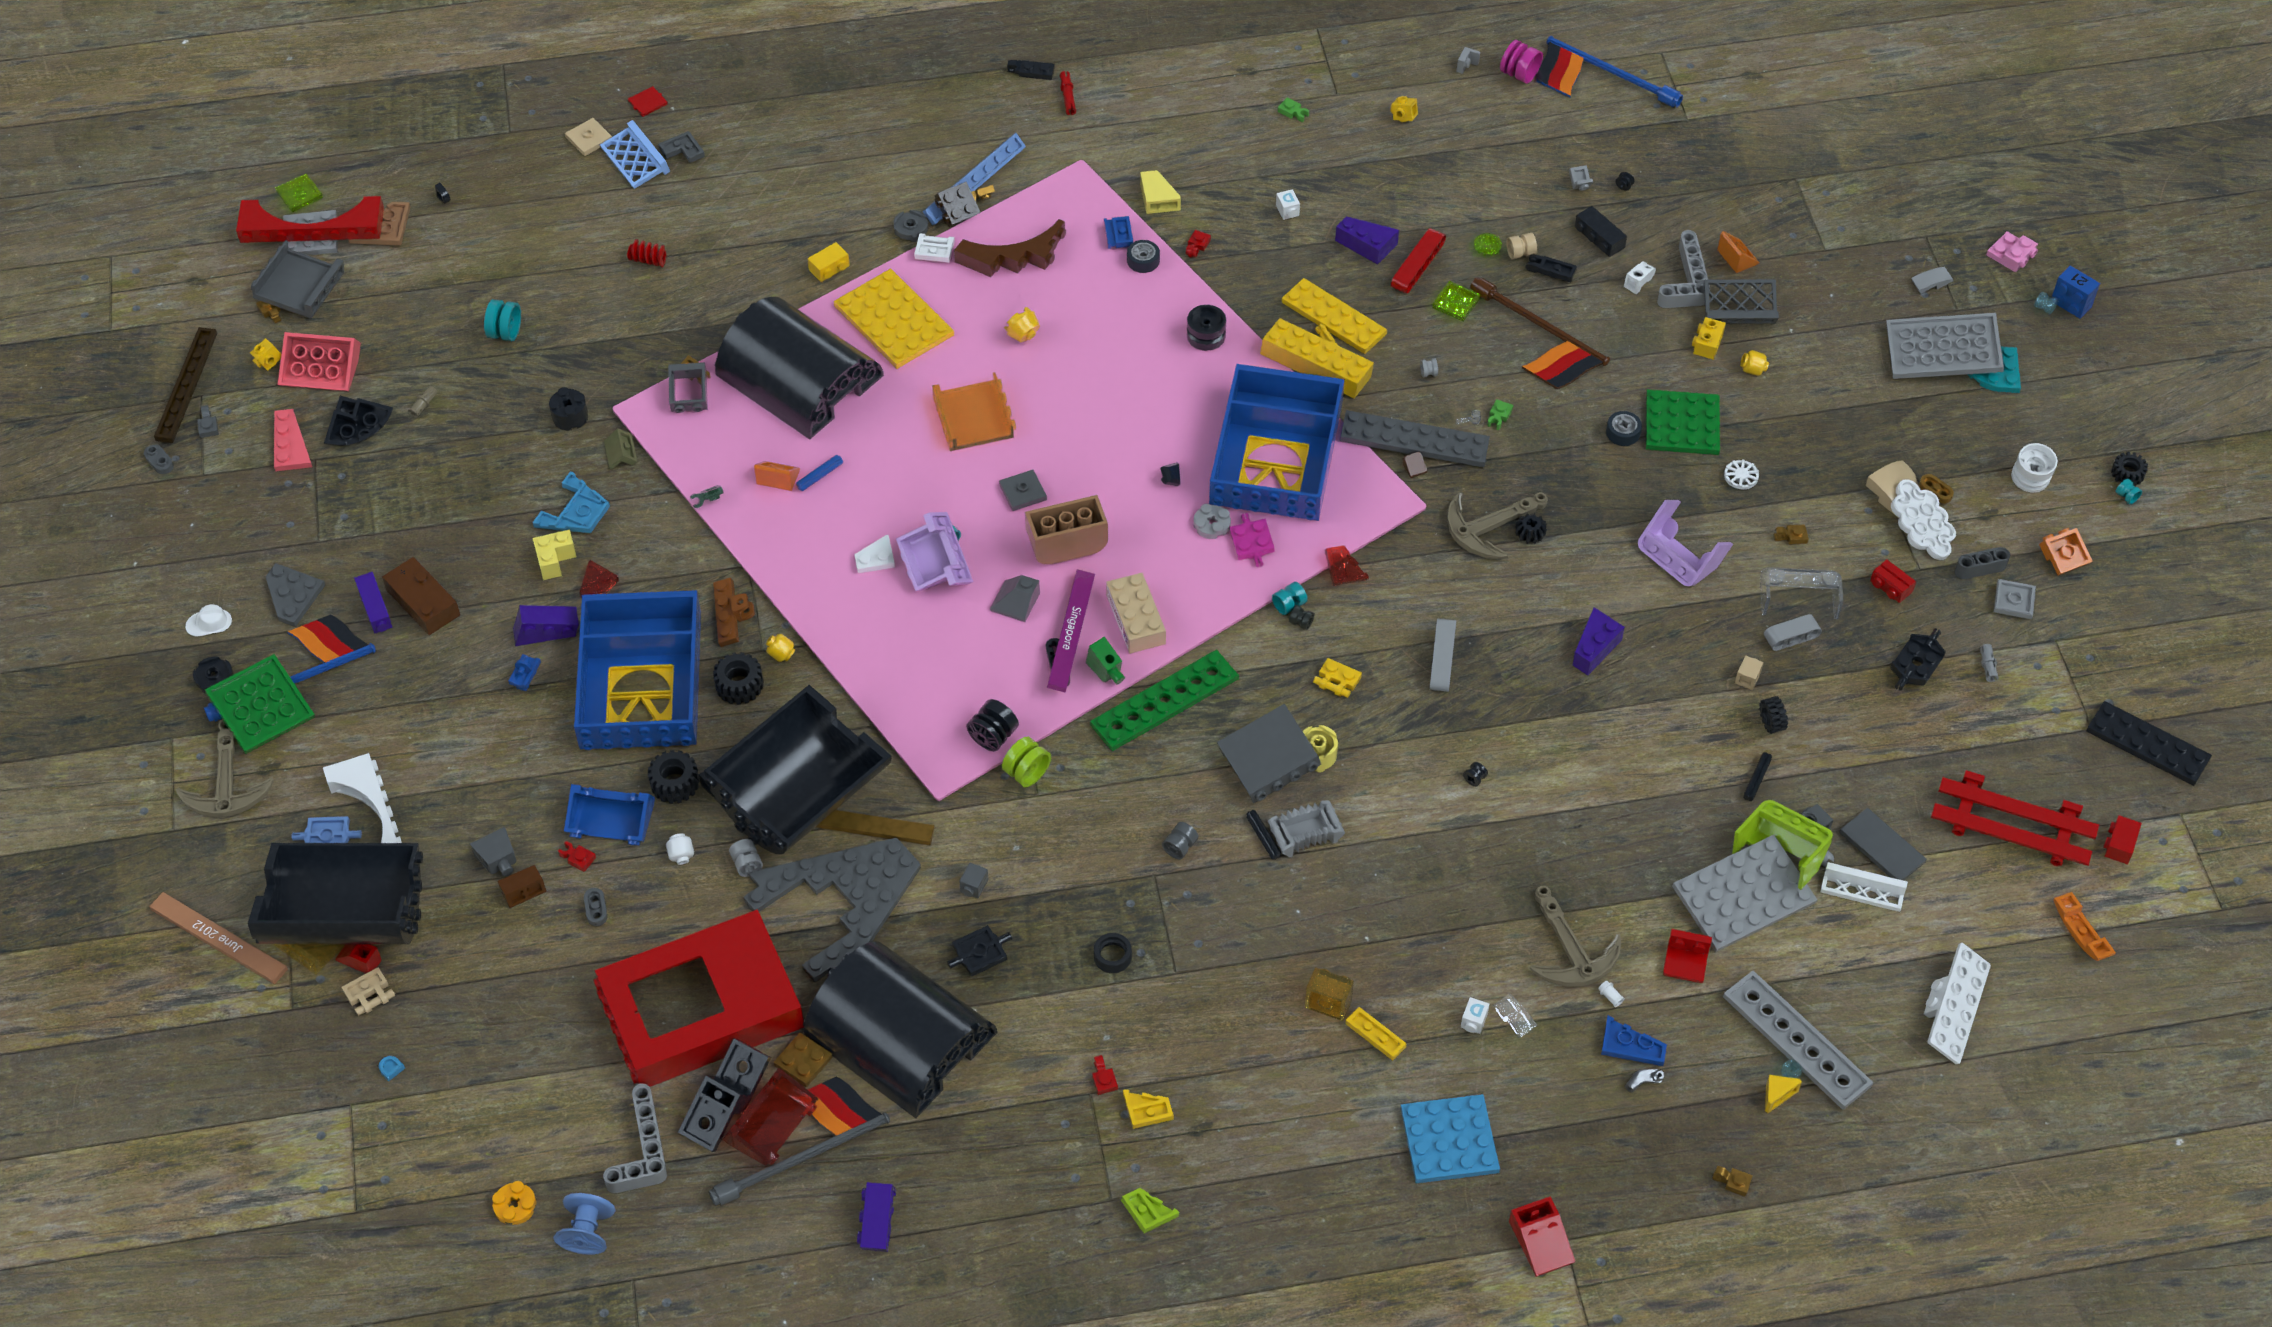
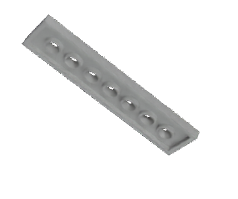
(1798, 1026)

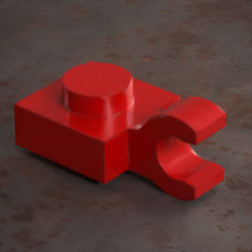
(1104, 1078)

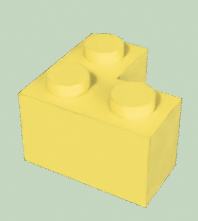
(551, 550)

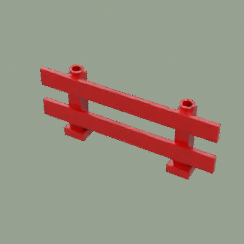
(2066, 819)

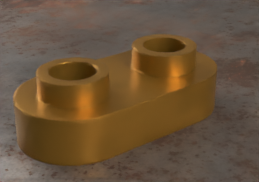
(1938, 487)

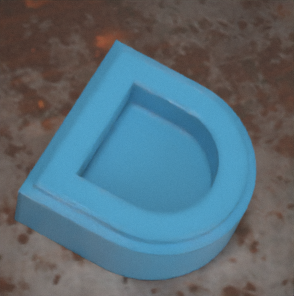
(390, 1067)

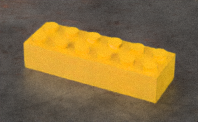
(1316, 356)

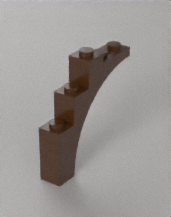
(1014, 257)

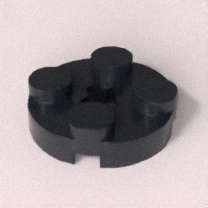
(206, 667)

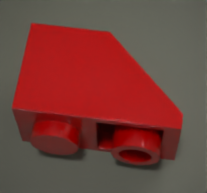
(360, 957)

